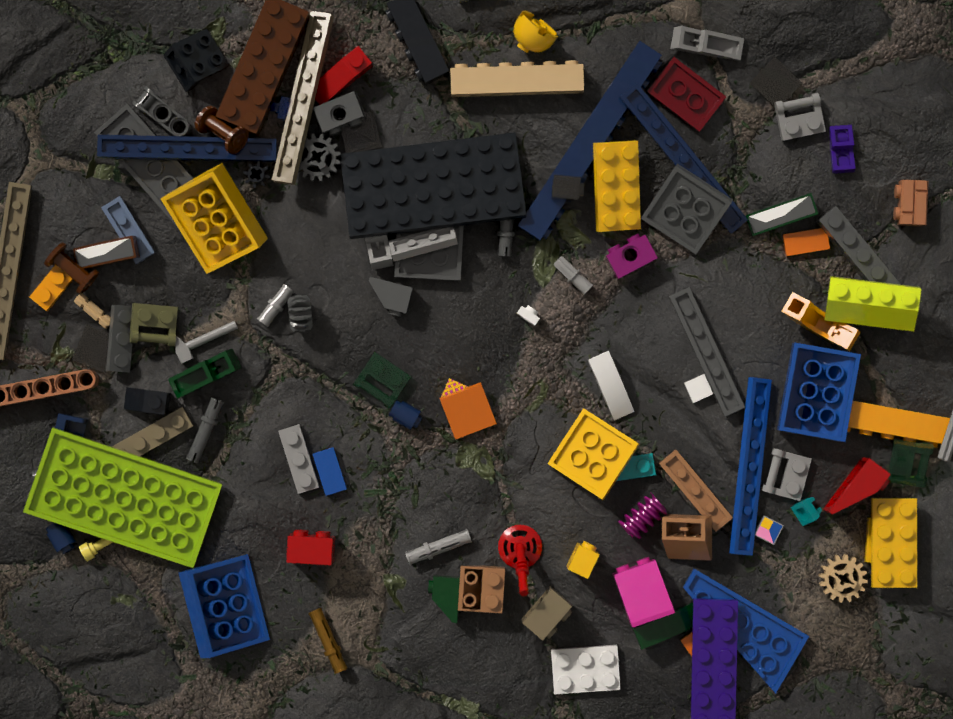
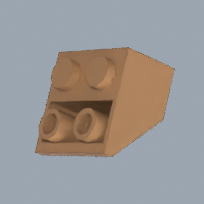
(687, 536)
(481, 589)

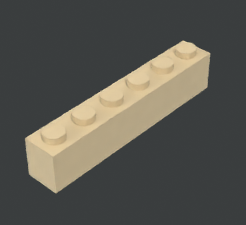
(517, 80)

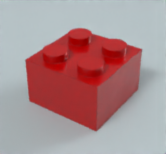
(310, 548)

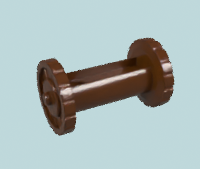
(234, 138)
(71, 268)

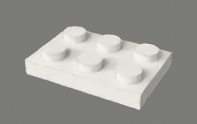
(585, 669)

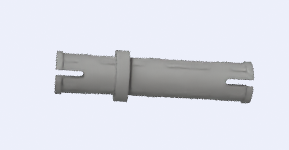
(437, 547)

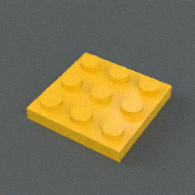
(593, 454)

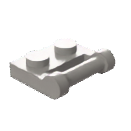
(801, 124)
(793, 477)

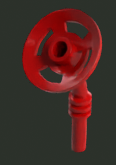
(520, 551)

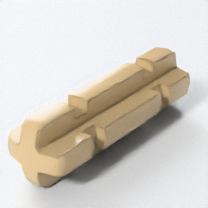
(93, 310)

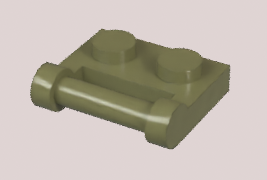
(153, 316)

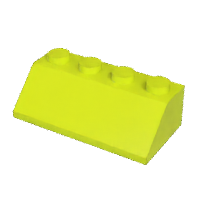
(872, 303)

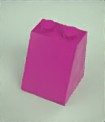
(643, 592)

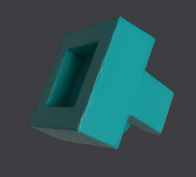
(806, 511)

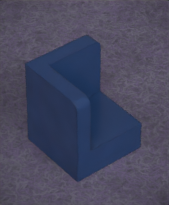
(71, 424)

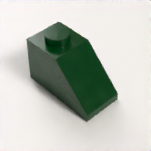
(446, 594)

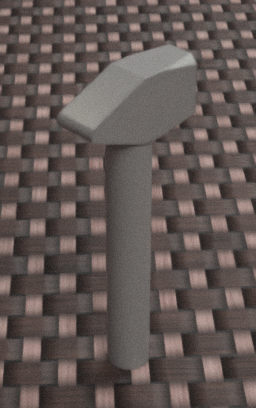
(184, 349)

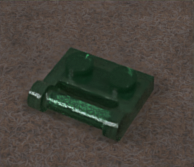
(386, 374)
(902, 462)

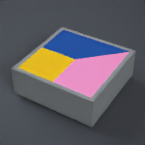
(768, 530)

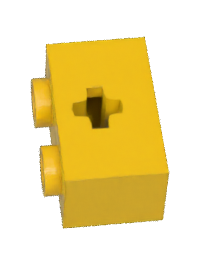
(583, 559)

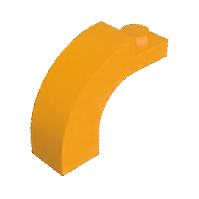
(813, 319)

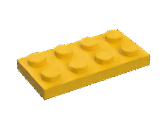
(617, 186)
(894, 542)

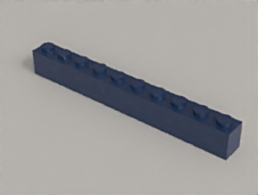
(597, 129)

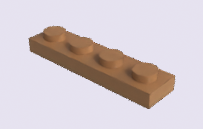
(695, 489)

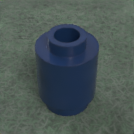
(405, 415)
(61, 538)

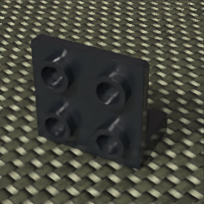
(195, 59)

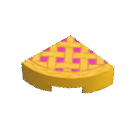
(452, 386)

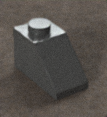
(392, 295)

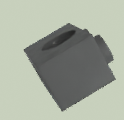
(327, 113)

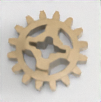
(838, 587)

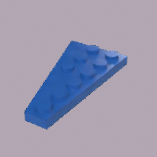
(761, 637)

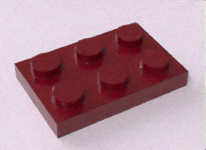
(686, 94)

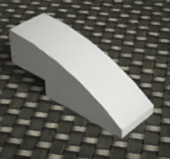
(611, 385)

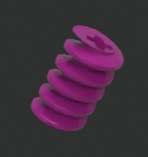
(643, 516)

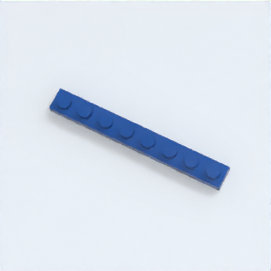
(750, 466)

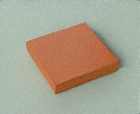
(468, 410)

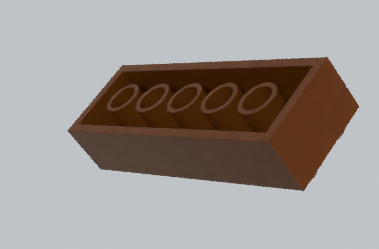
(263, 65)

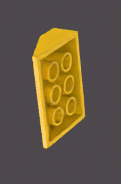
(214, 218)

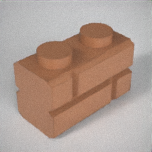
(912, 203)

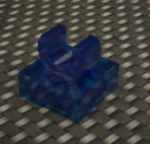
(281, 108)

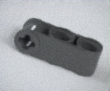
(152, 105)

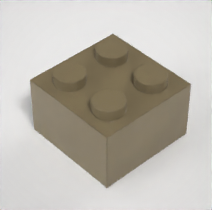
(547, 613)

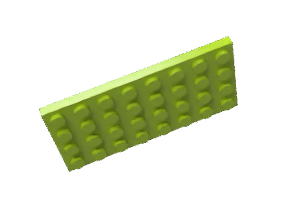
(122, 497)

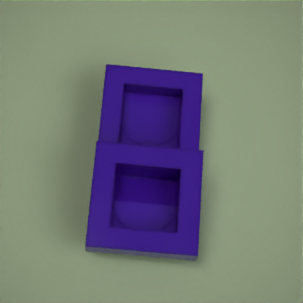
(842, 149)

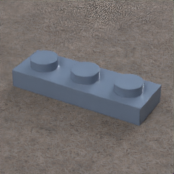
(126, 225)

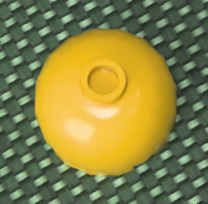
(533, 34)

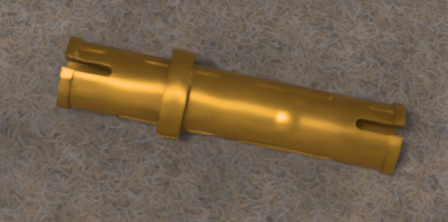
(331, 648)

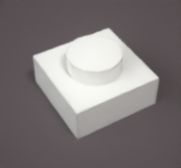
(528, 314)

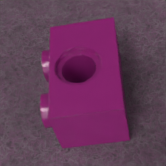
(644, 255)

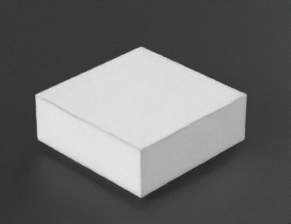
(698, 388)

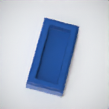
(329, 471)

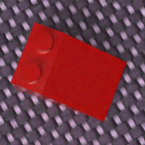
(861, 483)

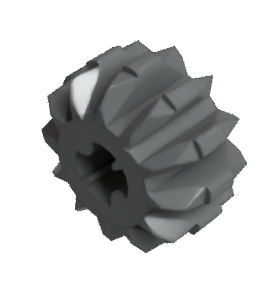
(300, 313)

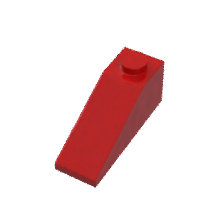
(342, 75)

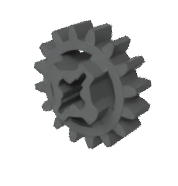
(326, 151)

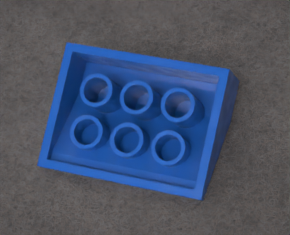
(818, 392)
(224, 606)

